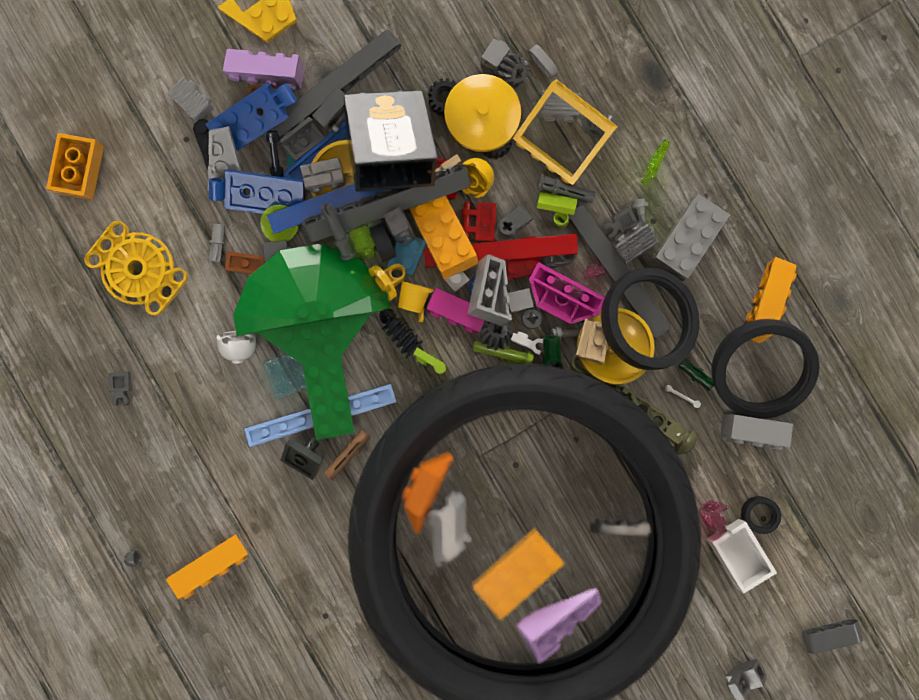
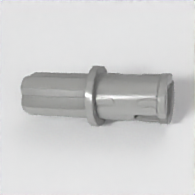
(216, 243)

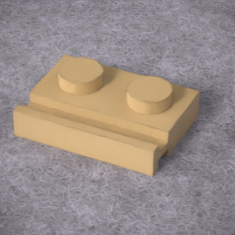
(592, 342)

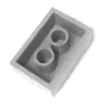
(756, 431)

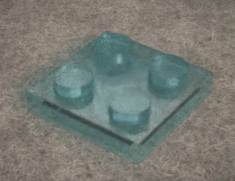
(285, 376)

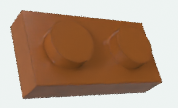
(243, 262)

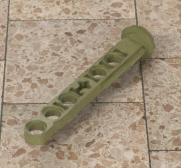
(676, 434)

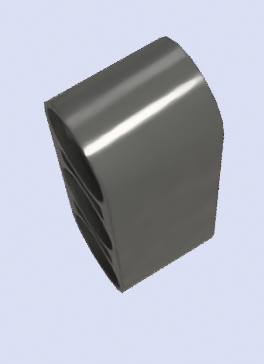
(832, 636)

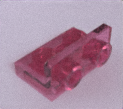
(713, 520)

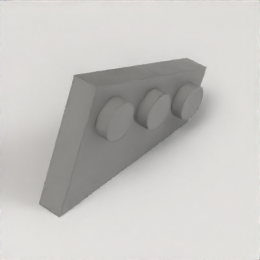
(222, 153)

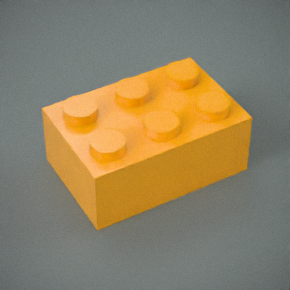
(75, 166)

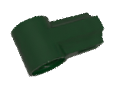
(552, 350)

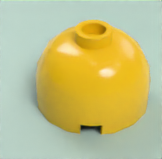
(480, 175)

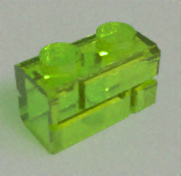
(363, 243)

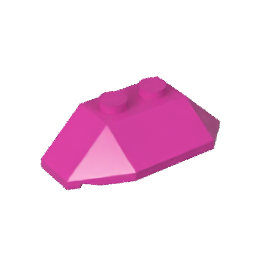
(563, 296)

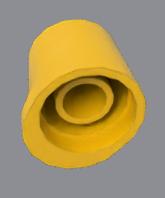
(413, 298)

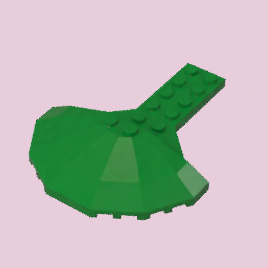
(312, 310)

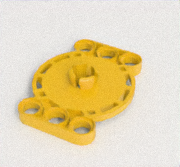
(118, 268)

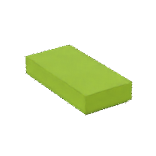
(557, 203)

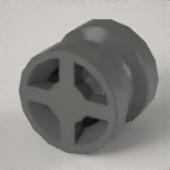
(528, 319)

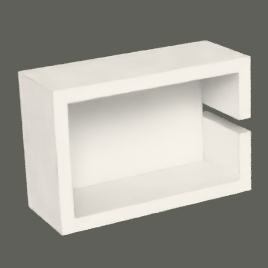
(741, 556)

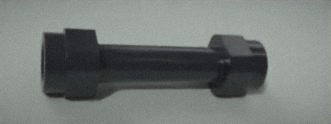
(272, 138)

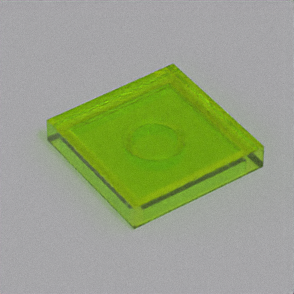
(655, 162)

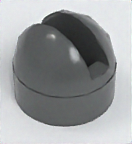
(133, 558)

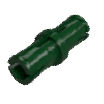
(696, 374)

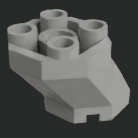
(449, 528)

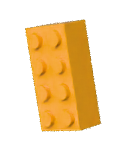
(444, 236)
(517, 573)

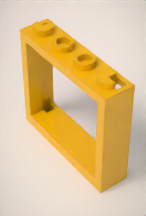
(582, 107)

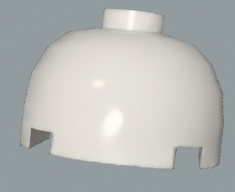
(236, 348)

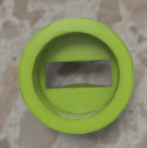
(565, 218)

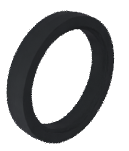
(687, 306)
(787, 402)

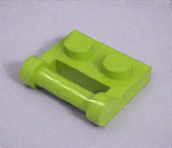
(424, 358)

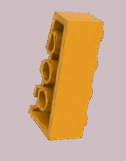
(775, 291)
(207, 566)

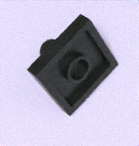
(302, 457)

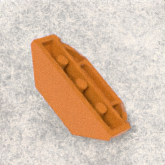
(424, 488)

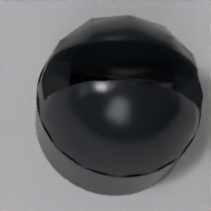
(386, 313)

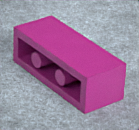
(453, 310)

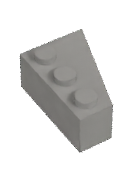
(489, 292)

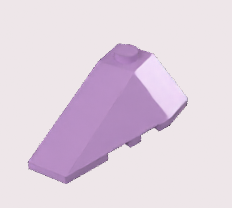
(549, 625)

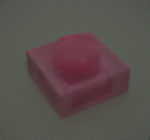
(593, 271)

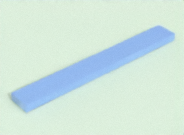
(303, 420)

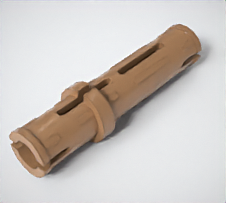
(362, 438)

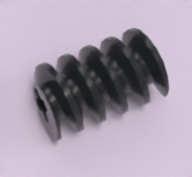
(402, 336)

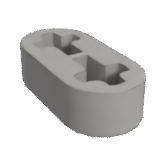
(543, 61)

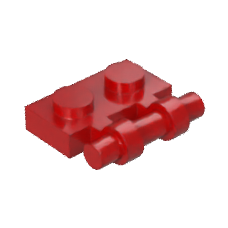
(485, 221)

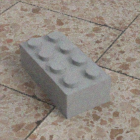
(690, 237)

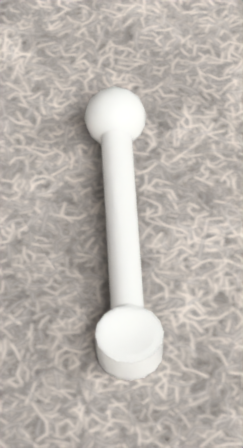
(696, 404)

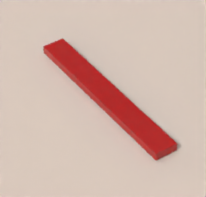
(521, 248)

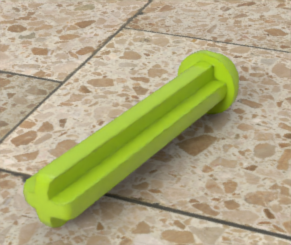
(507, 353)

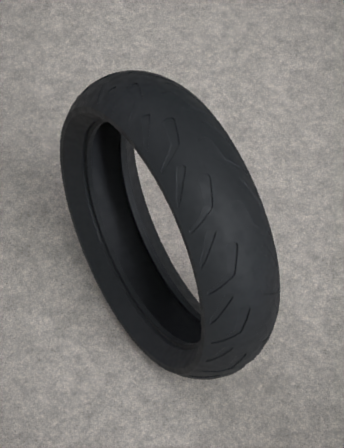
(670, 568)

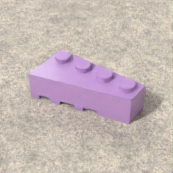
(264, 68)

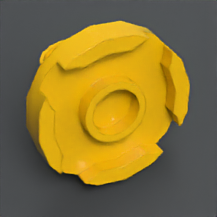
(386, 280)

